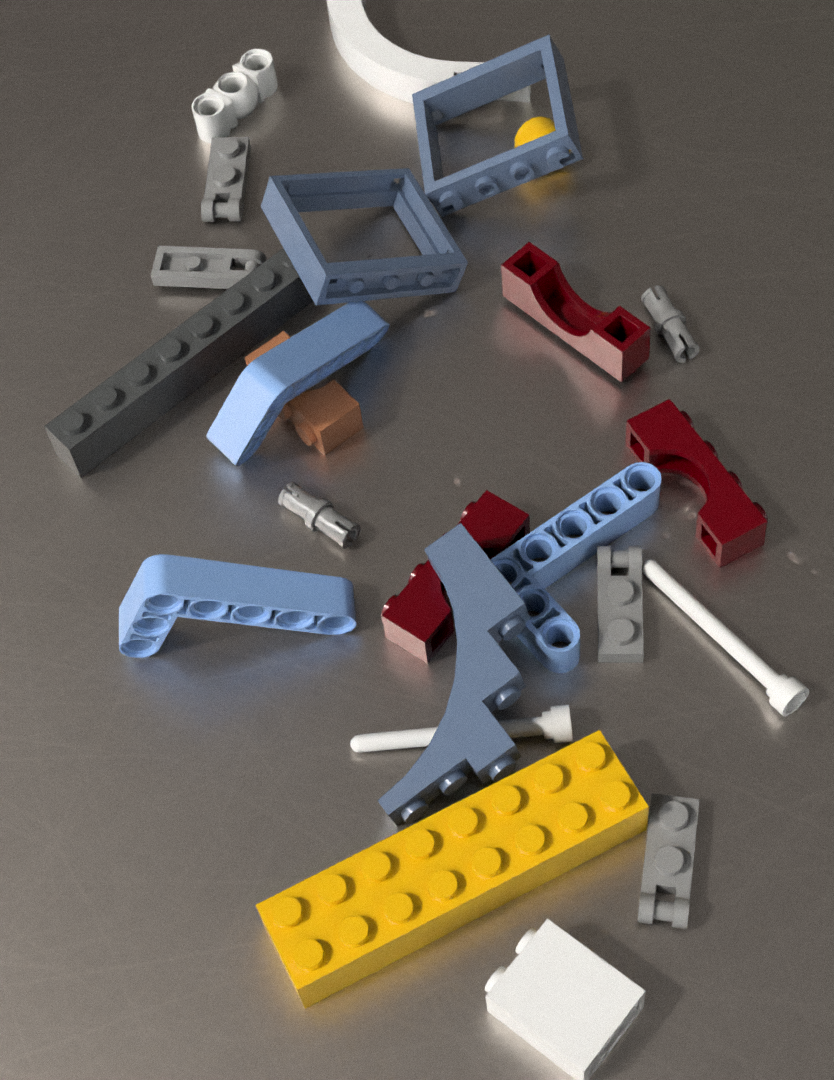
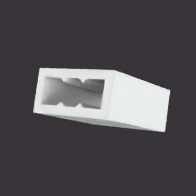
(564, 1000)

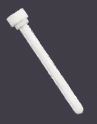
(784, 692)
(552, 724)

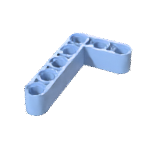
(288, 372)
(566, 553)
(229, 594)

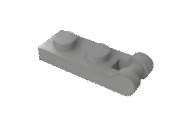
(226, 179)
(203, 266)
(620, 606)
(669, 859)

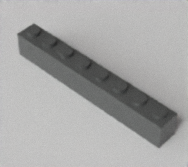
(178, 364)

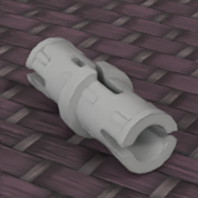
(670, 323)
(319, 515)

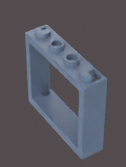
(479, 87)
(431, 273)

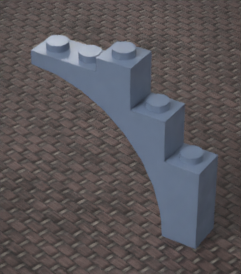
(484, 680)

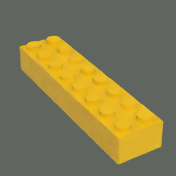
(453, 867)

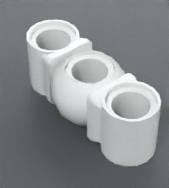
(235, 95)

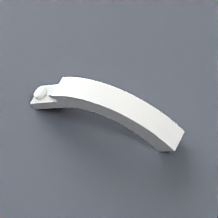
(386, 64)

